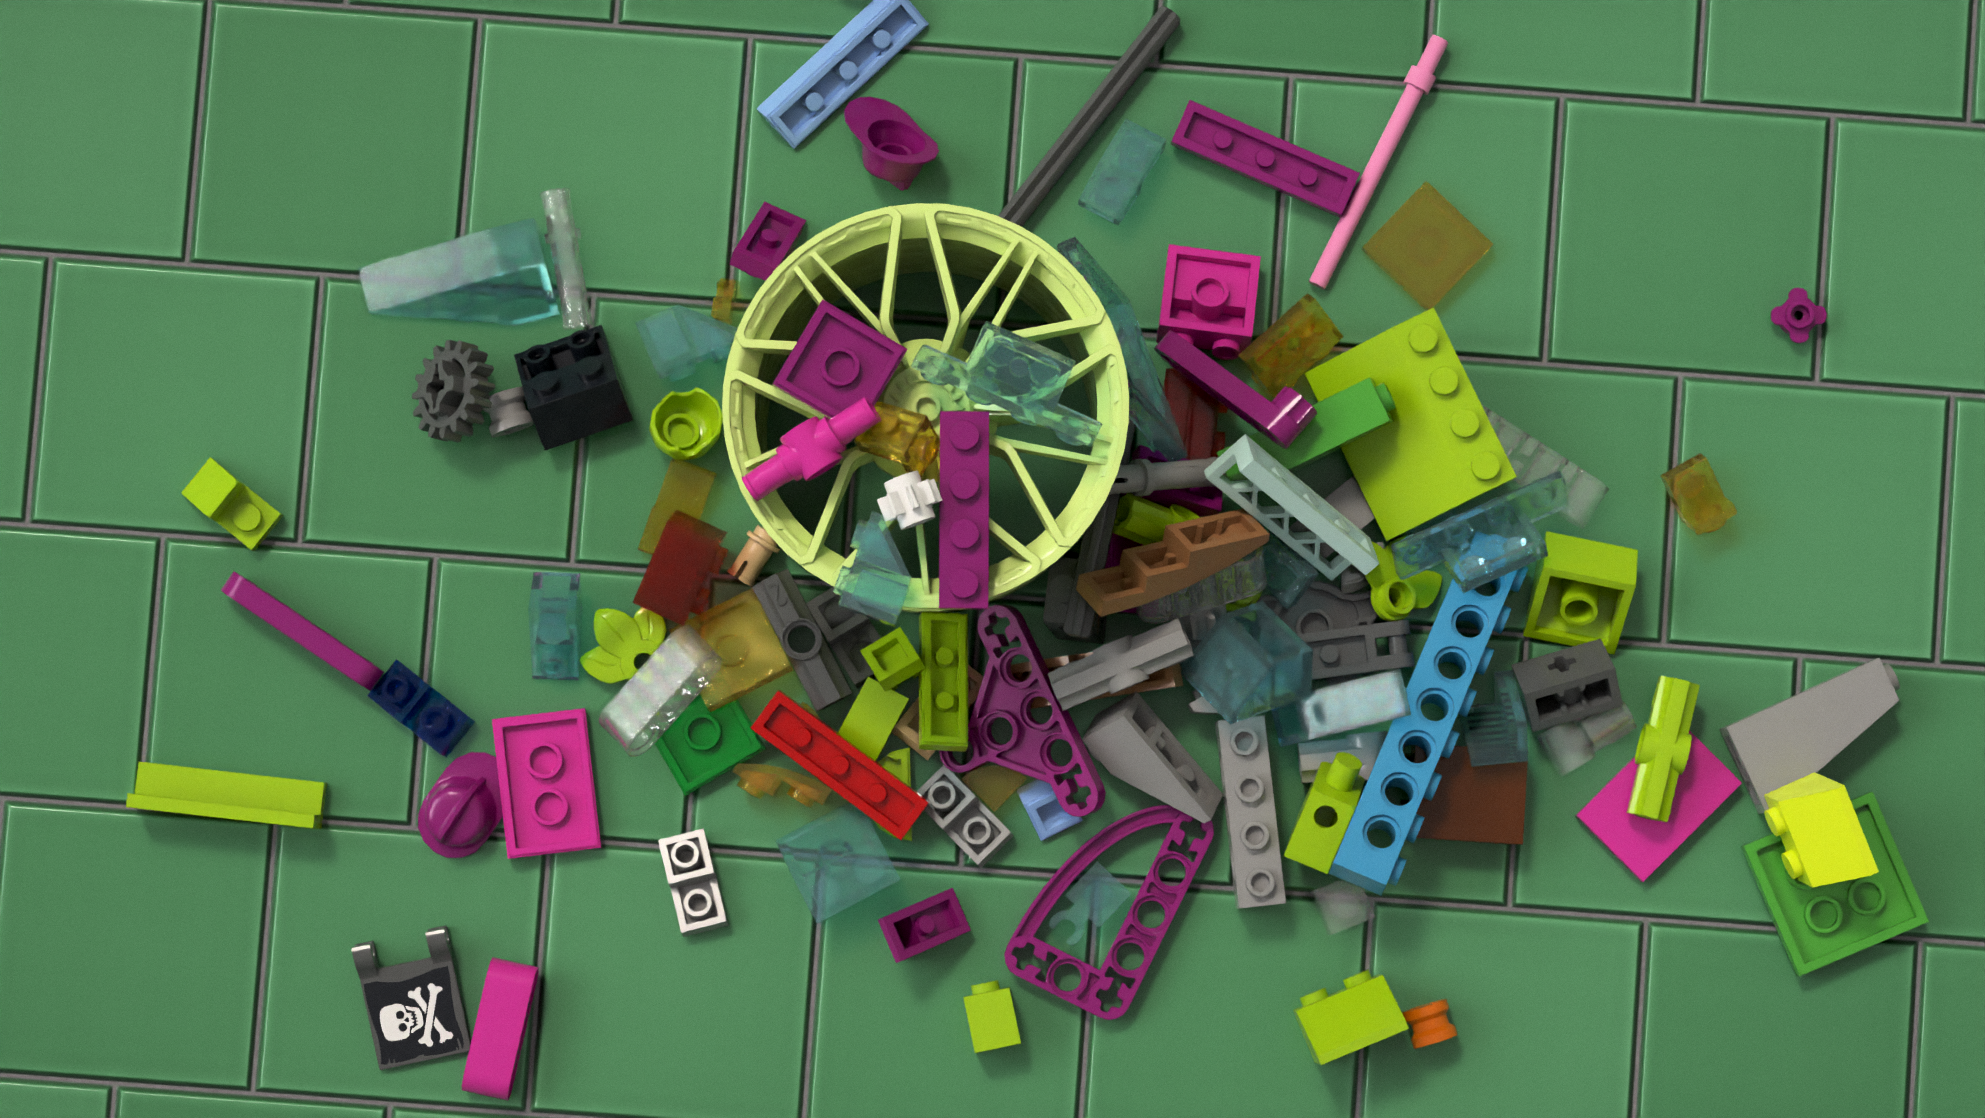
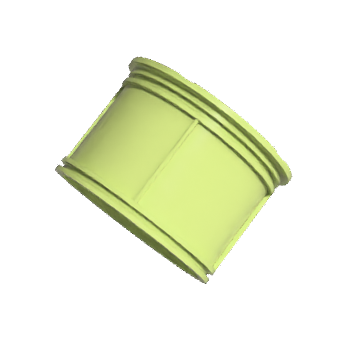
(944, 242)

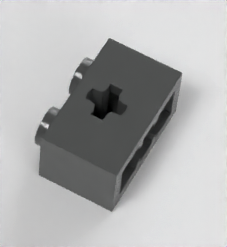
(1567, 685)

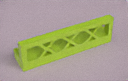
(228, 795)

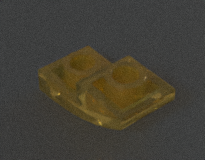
(765, 778)

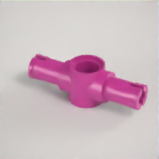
(811, 448)

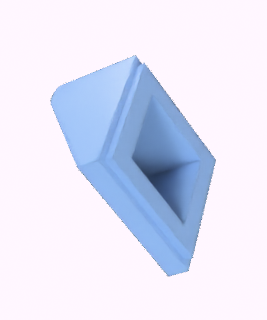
(1045, 809)

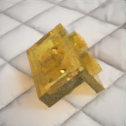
(1291, 346)

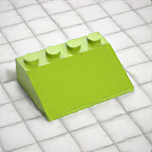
(1440, 438)

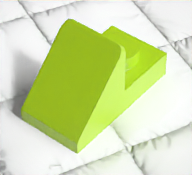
(231, 504)

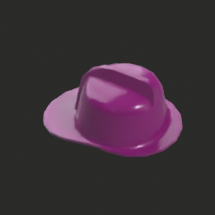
(891, 140)
(462, 806)

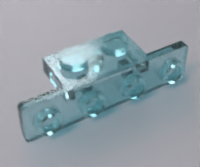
(1015, 377)
(1487, 538)

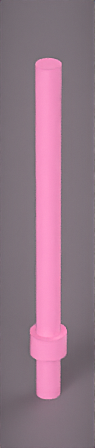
(1417, 82)

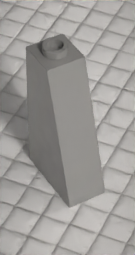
(1808, 728)

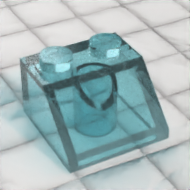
(837, 861)

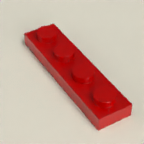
(840, 764)

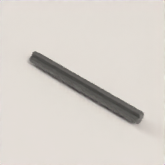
(1091, 116)

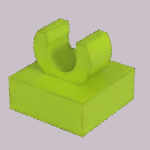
(892, 659)

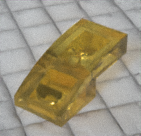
(684, 489)

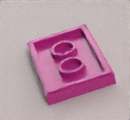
(546, 783)
(1645, 842)

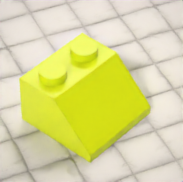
(1819, 832)

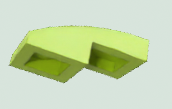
(873, 718)

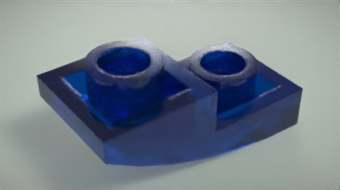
(421, 708)

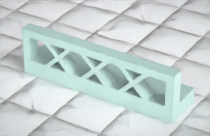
(1296, 501)

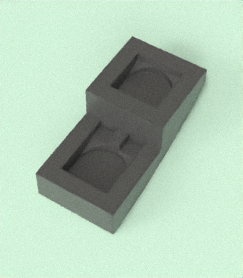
(845, 633)

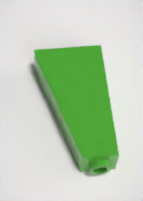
(1338, 423)

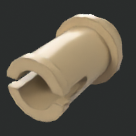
(753, 556)

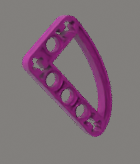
(1130, 930)

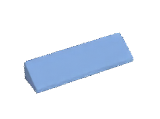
(841, 68)

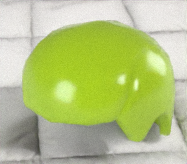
(686, 424)

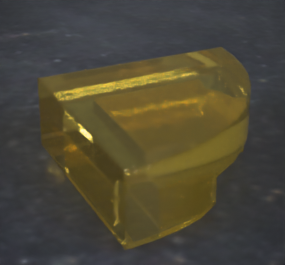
(724, 301)
(994, 784)

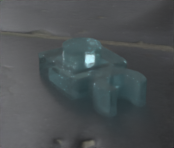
(1094, 898)

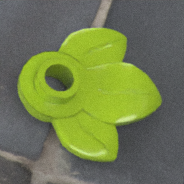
(1406, 594)
(621, 642)

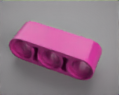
(500, 1028)

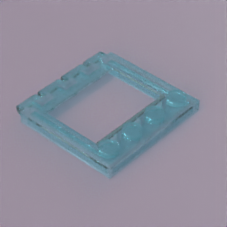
(1147, 399)

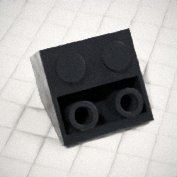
(572, 387)

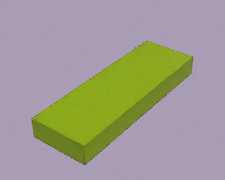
(943, 681)

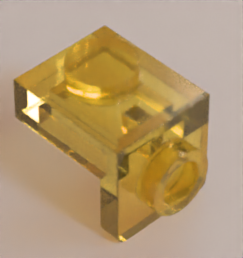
(902, 438)
(1698, 495)

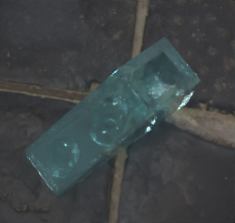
(1342, 708)

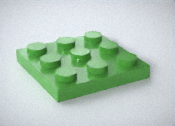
(1839, 917)

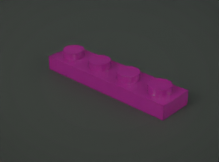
(1264, 158)
(964, 510)

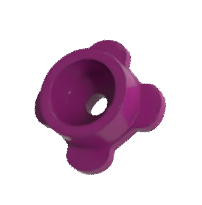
(1784, 315)

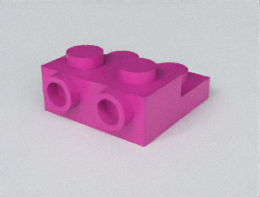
(1210, 299)

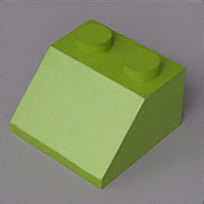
(1581, 592)
(1349, 1017)

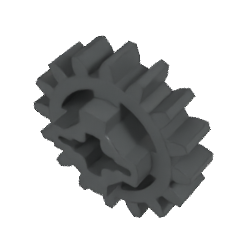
(453, 391)

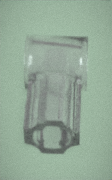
(1577, 741)

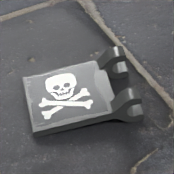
(413, 1004)

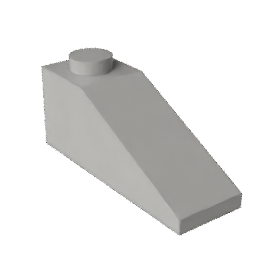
(1148, 756)

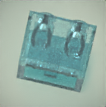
(1250, 664)

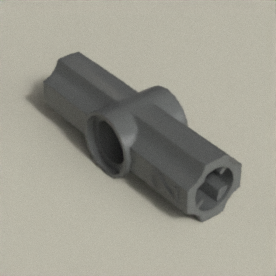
(788, 612)

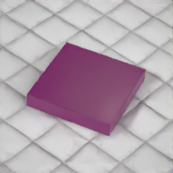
(838, 362)

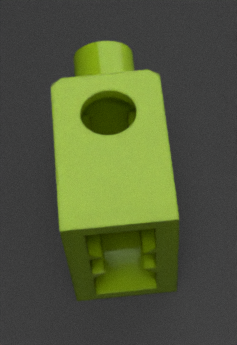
(1326, 812)

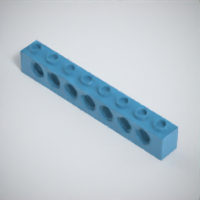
(1356, 857)

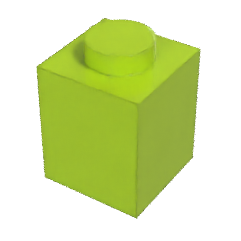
(991, 1017)

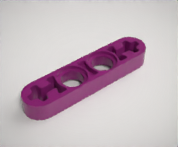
(302, 631)

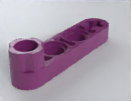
(1277, 420)

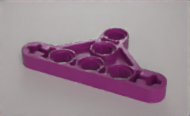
(1012, 699)

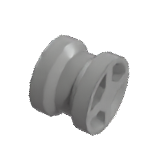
(508, 412)

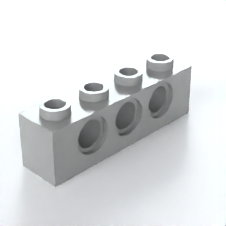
(1250, 813)

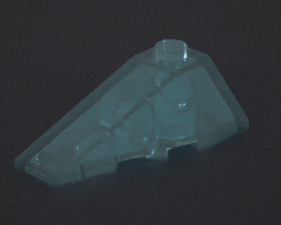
(477, 277)

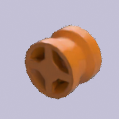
(1430, 1023)

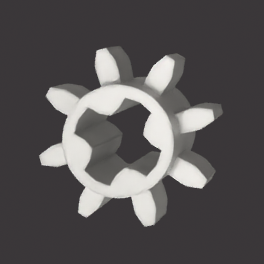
(909, 500)

